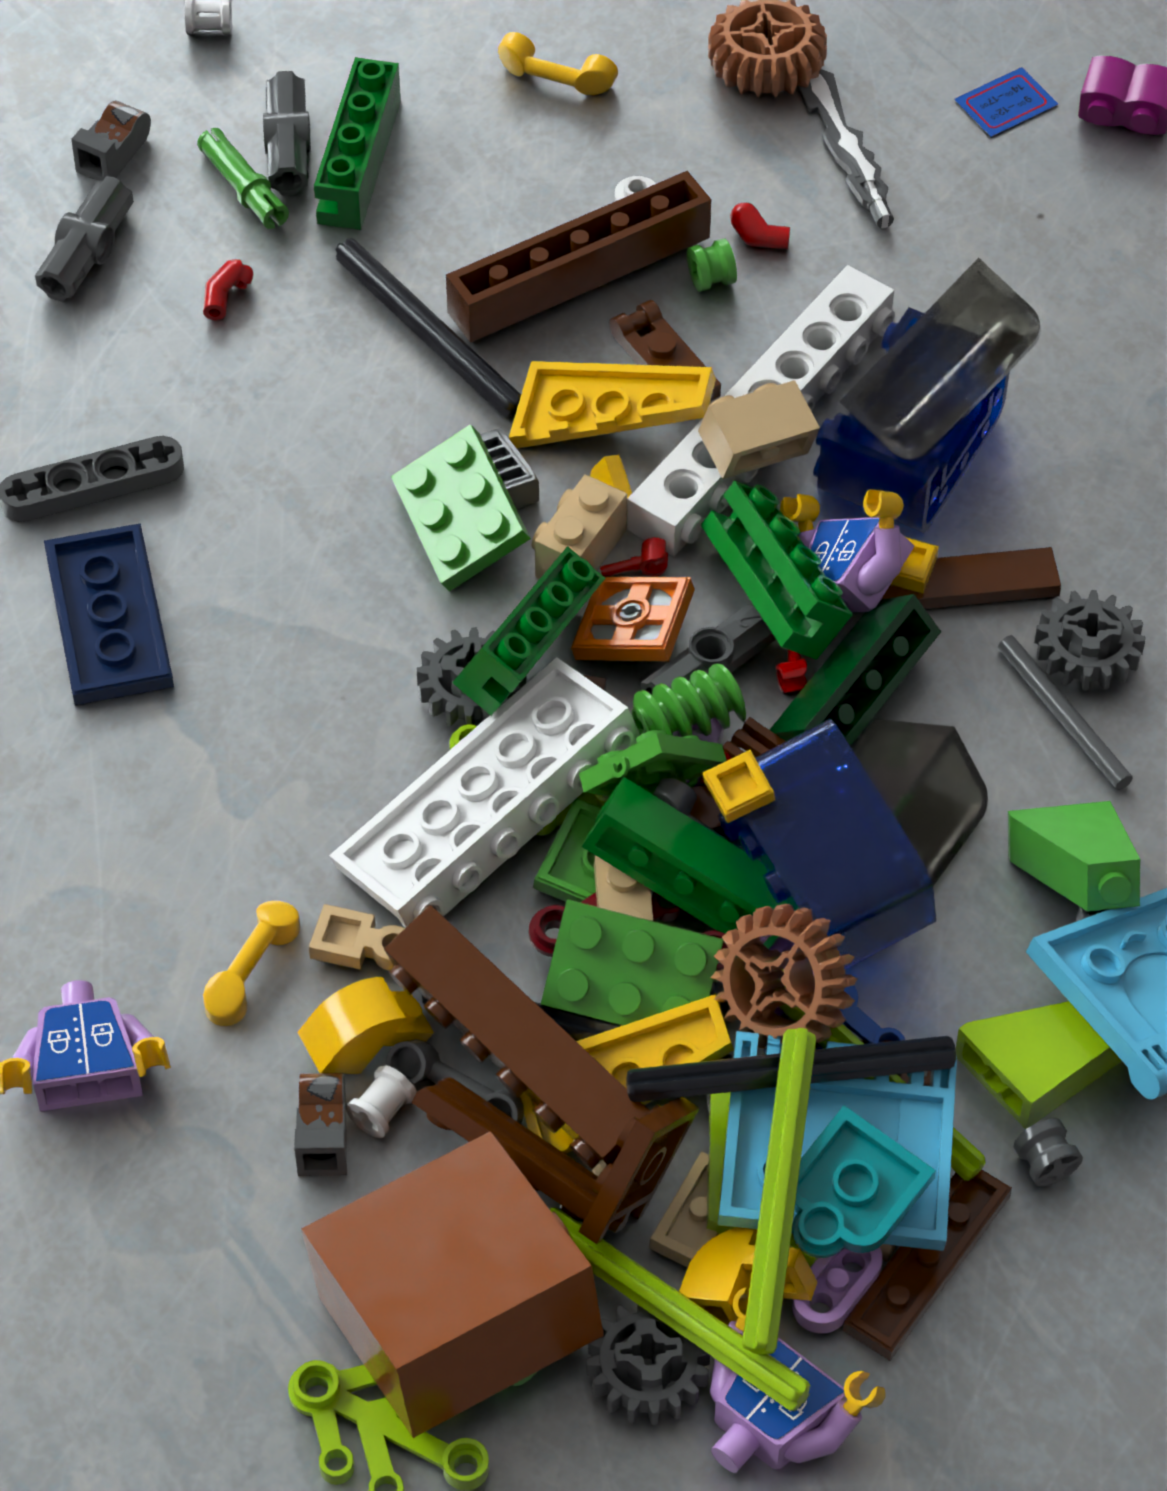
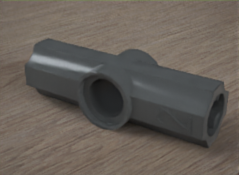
(287, 133)
(84, 238)
(727, 644)

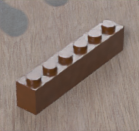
(578, 256)
(515, 1035)

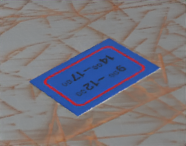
(1006, 101)

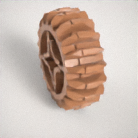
(767, 46)
(756, 982)

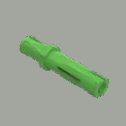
(251, 187)

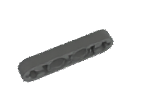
(89, 471)

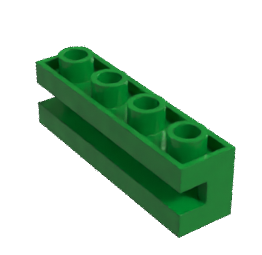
(357, 143)
(777, 570)
(528, 631)
(678, 858)

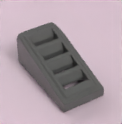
(525, 486)

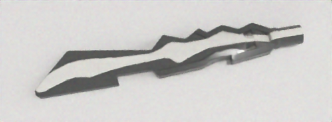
(847, 147)

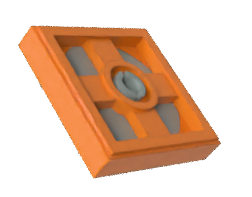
(633, 619)

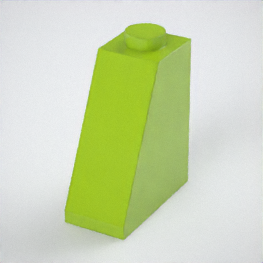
(1034, 1058)

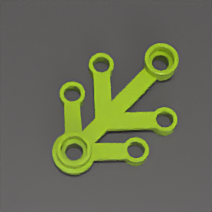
(375, 1423)

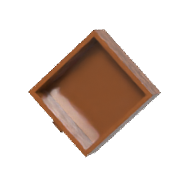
(453, 1283)

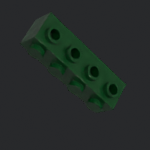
(862, 670)

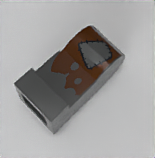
(112, 138)
(321, 1124)

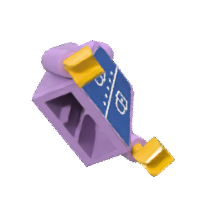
(855, 552)
(83, 1052)
(768, 1429)

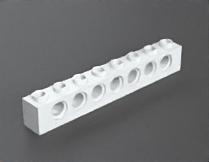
(814, 354)

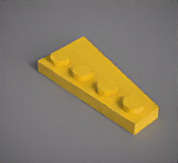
(597, 399)
(667, 1038)

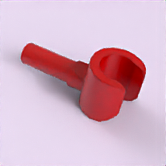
(651, 562)
(792, 673)

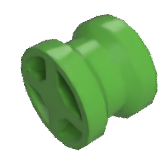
(711, 265)

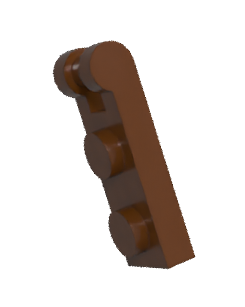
(658, 347)

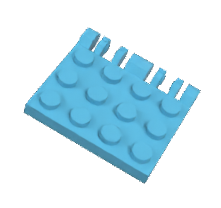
(1117, 980)
(908, 1113)

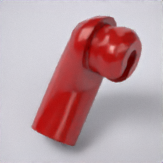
(755, 230)
(219, 284)

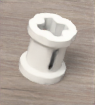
(196, 22)
(381, 1101)

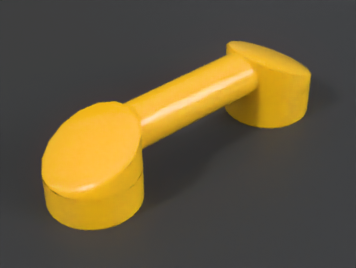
(594, 78)
(225, 991)

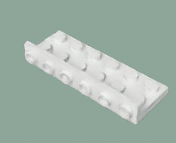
(486, 795)

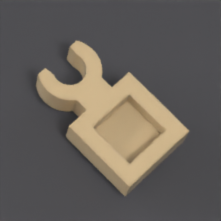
(349, 937)

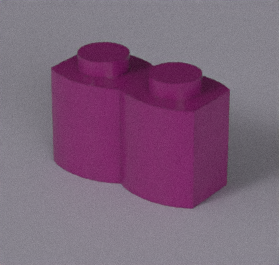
(1125, 95)

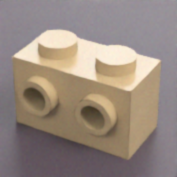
(758, 428)
(586, 520)

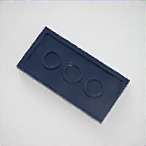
(108, 614)

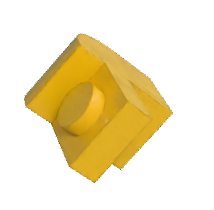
(358, 1022)
(726, 1267)

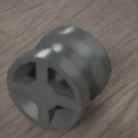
(1048, 1152)

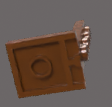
(595, 1200)

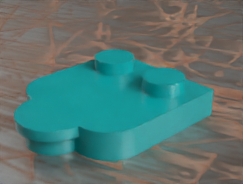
(854, 1188)

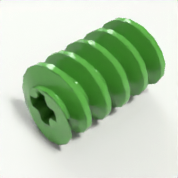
(690, 703)

